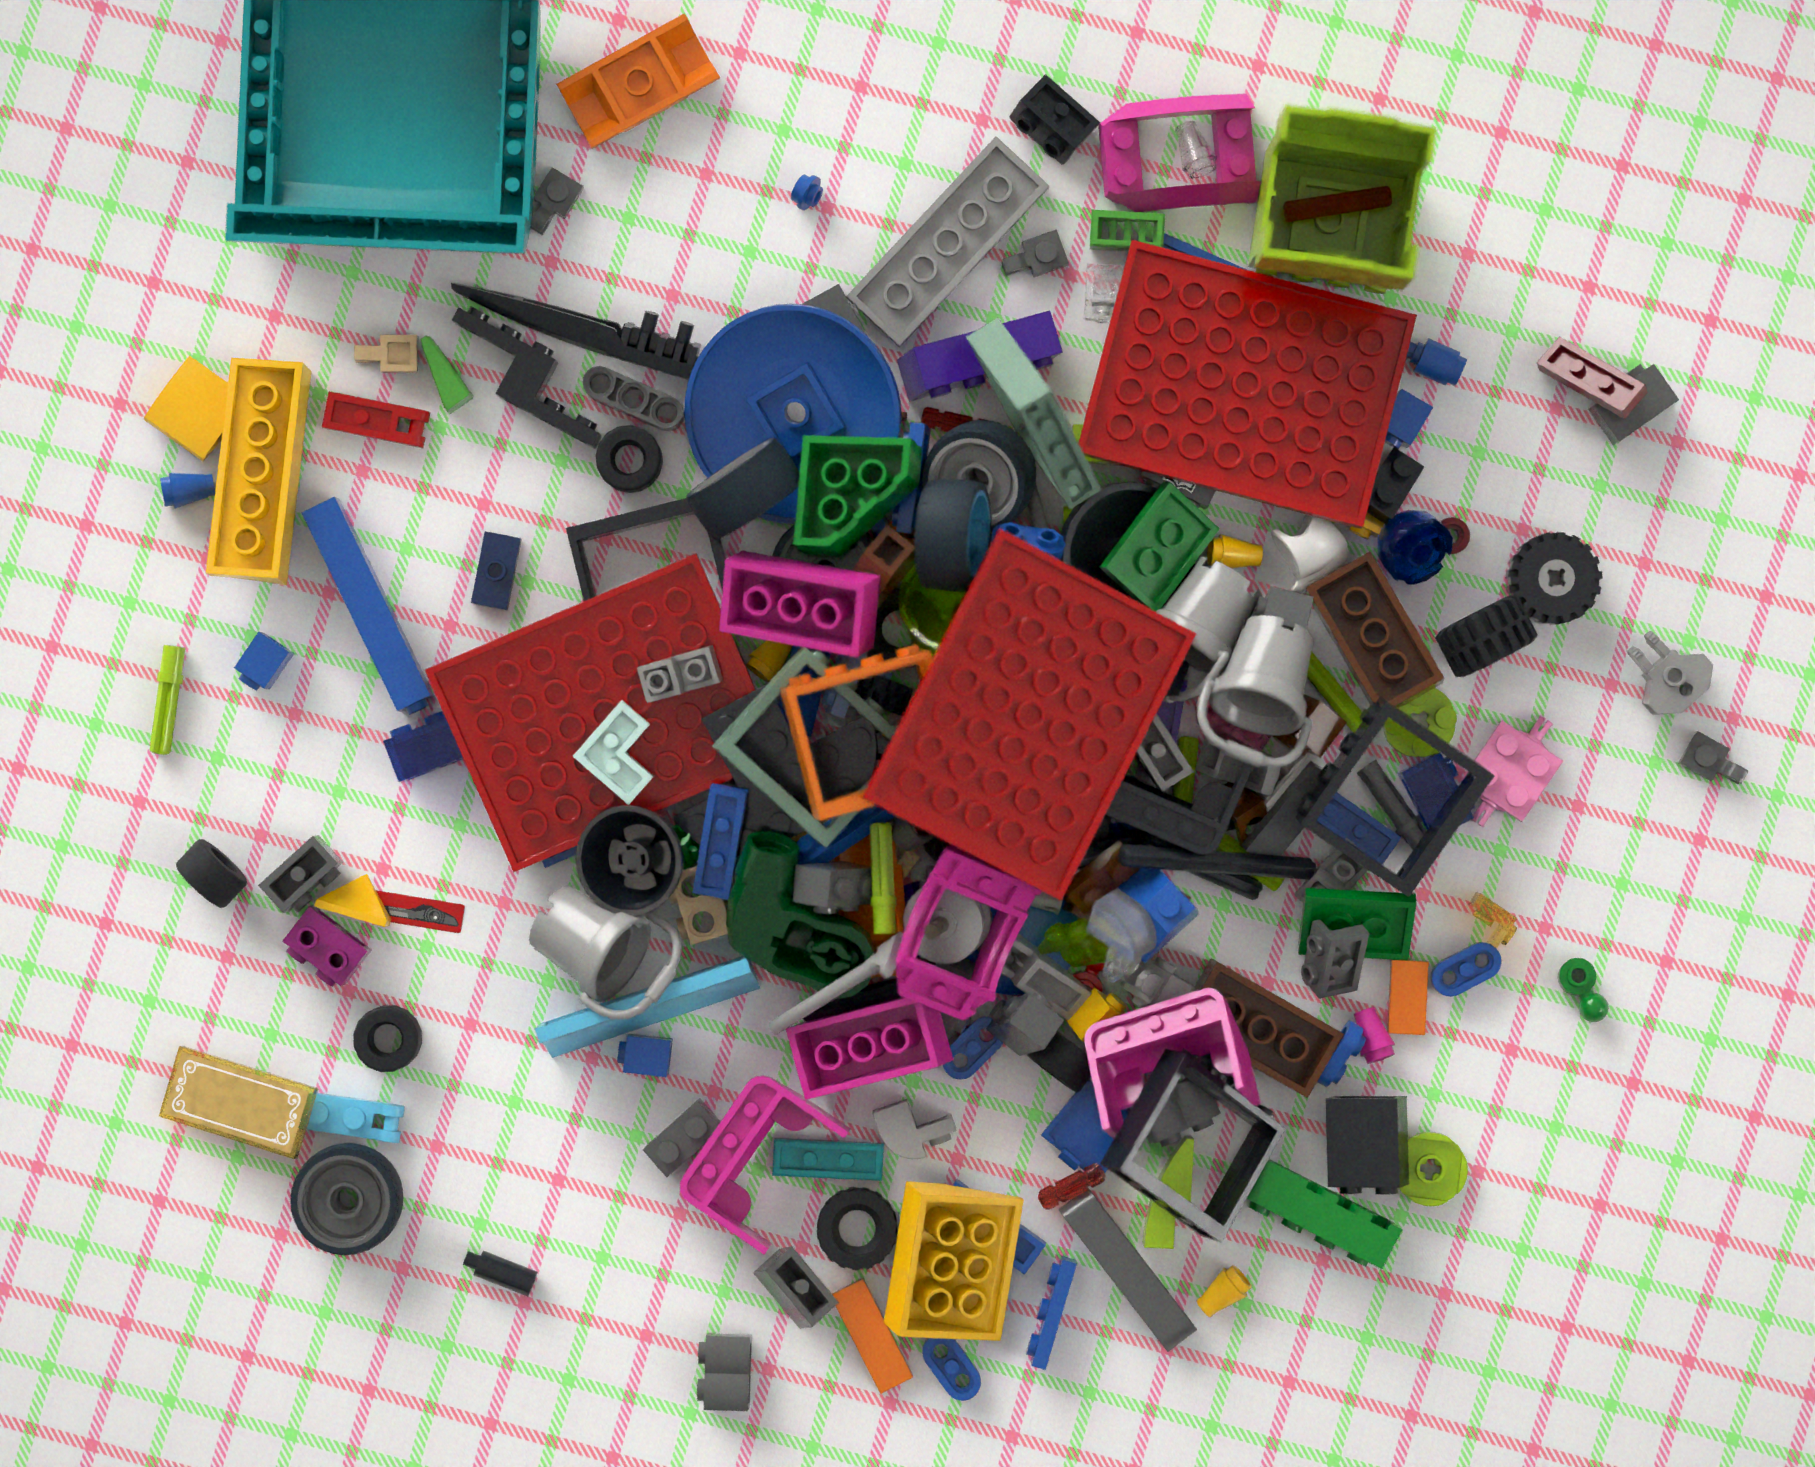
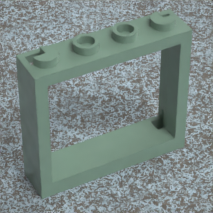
(1031, 402)
(725, 744)

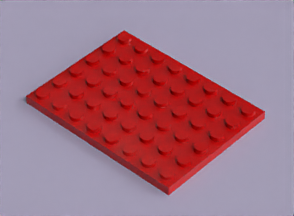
(1246, 384)
(545, 688)
(1029, 715)

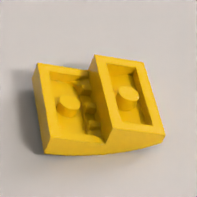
(191, 408)

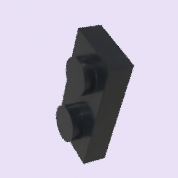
(1393, 484)

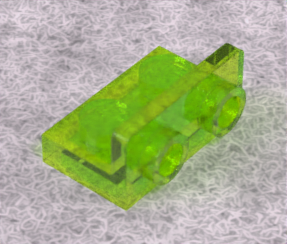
(1074, 943)

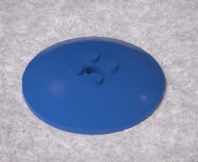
(782, 357)

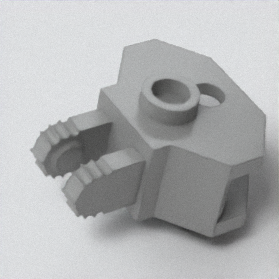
(1667, 675)
(1155, 983)

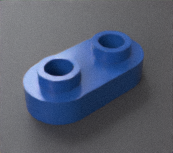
(1041, 538)
(1465, 970)
(1350, 1044)
(974, 1048)
(950, 1366)

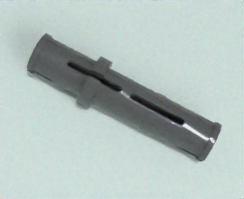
(1393, 804)

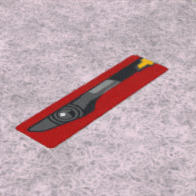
(423, 912)

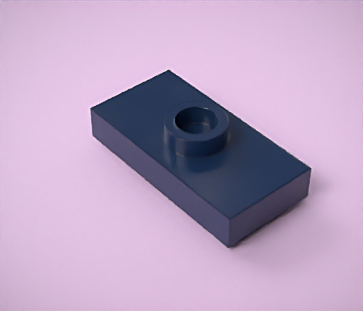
(496, 570)

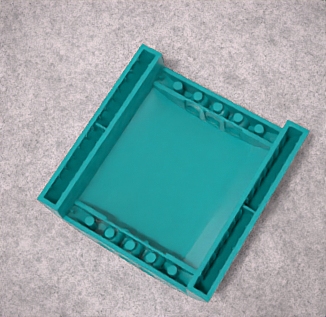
(388, 124)

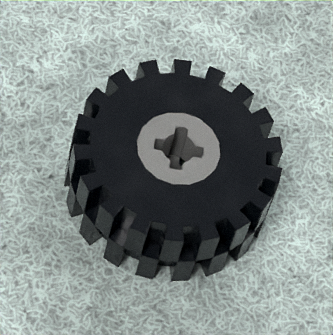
(1531, 580)

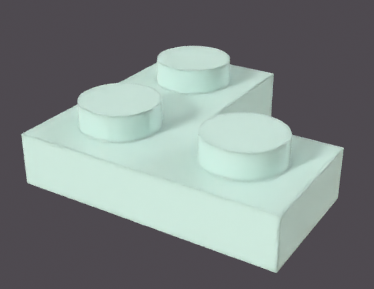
(606, 753)

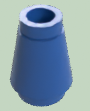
(185, 488)

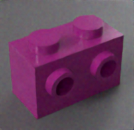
(326, 946)

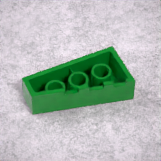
(1325, 1214)

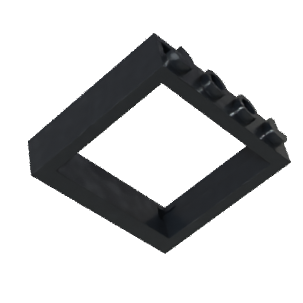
(626, 522)
(1441, 829)
(1244, 1169)

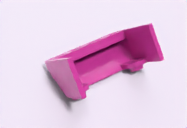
(1133, 1043)
(711, 1176)

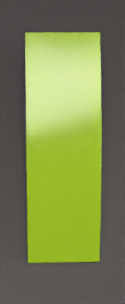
(1176, 1174)

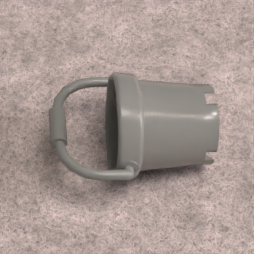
(1214, 607)
(1262, 689)
(601, 949)

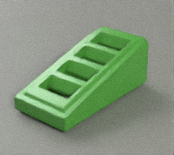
(1113, 217)
(448, 382)

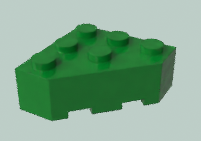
(850, 488)

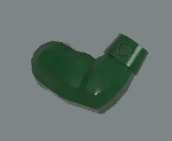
(786, 934)

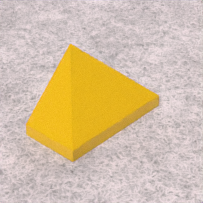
(356, 900)

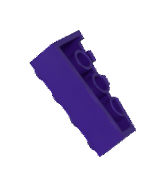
(951, 362)

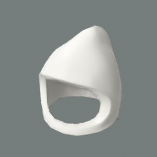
(1312, 551)

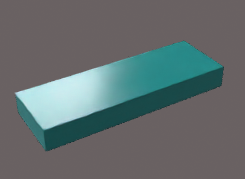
(828, 1159)

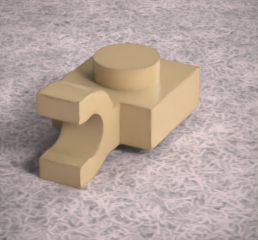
(395, 354)

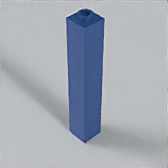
(368, 605)

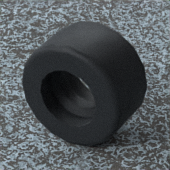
(617, 439)
(211, 873)
(364, 1038)
(1064, 1062)

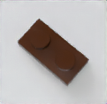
(1098, 878)

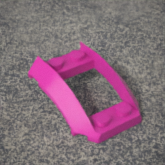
(1232, 147)
(982, 883)

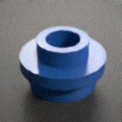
(807, 192)

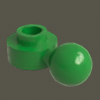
(1592, 1006)

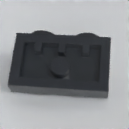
(1053, 119)

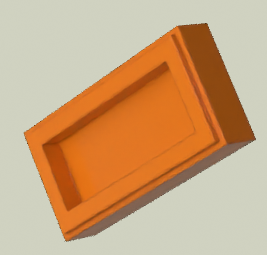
(1407, 997)

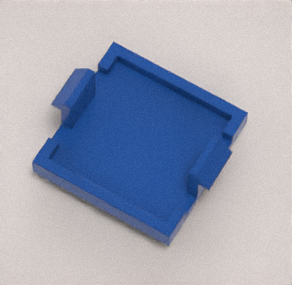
(1079, 1130)

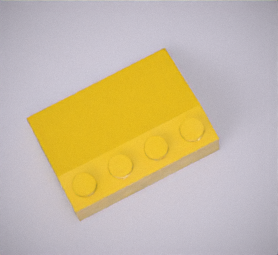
(952, 1262)

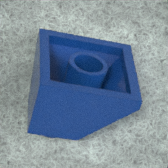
(1163, 903)

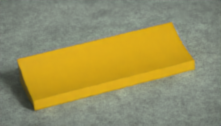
(259, 470)

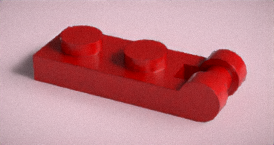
(374, 419)

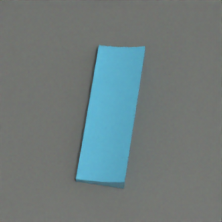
(680, 997)

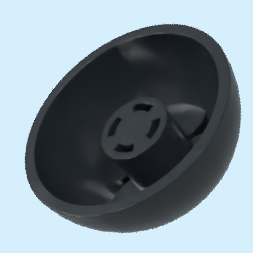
(616, 873)

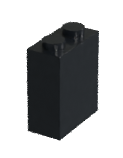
(1367, 1143)

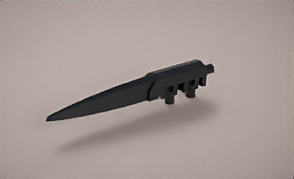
(606, 337)

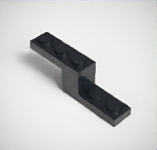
(527, 376)

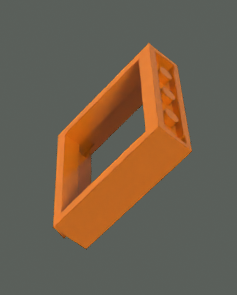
(836, 676)

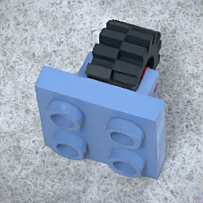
(885, 692)

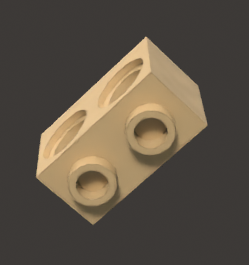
(691, 906)

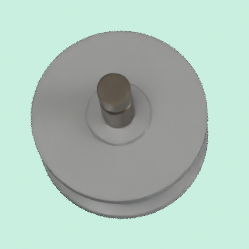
(954, 929)

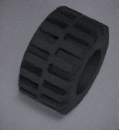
(1486, 636)

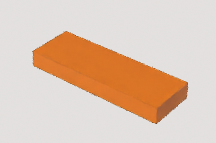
(872, 1336)

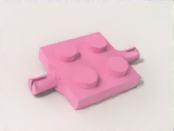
(1520, 770)

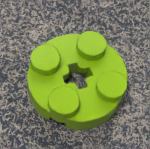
(1440, 718)
(1443, 1184)

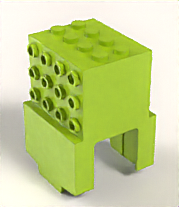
(1338, 153)

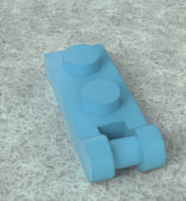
(355, 1117)

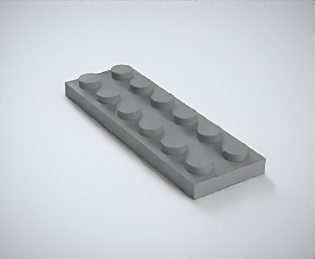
(947, 241)

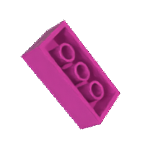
(799, 603)
(867, 1046)

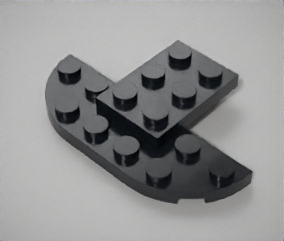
(841, 761)

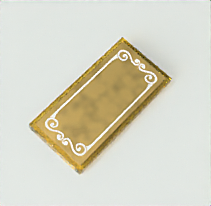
(238, 1102)

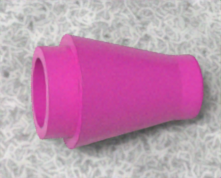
(1378, 1041)

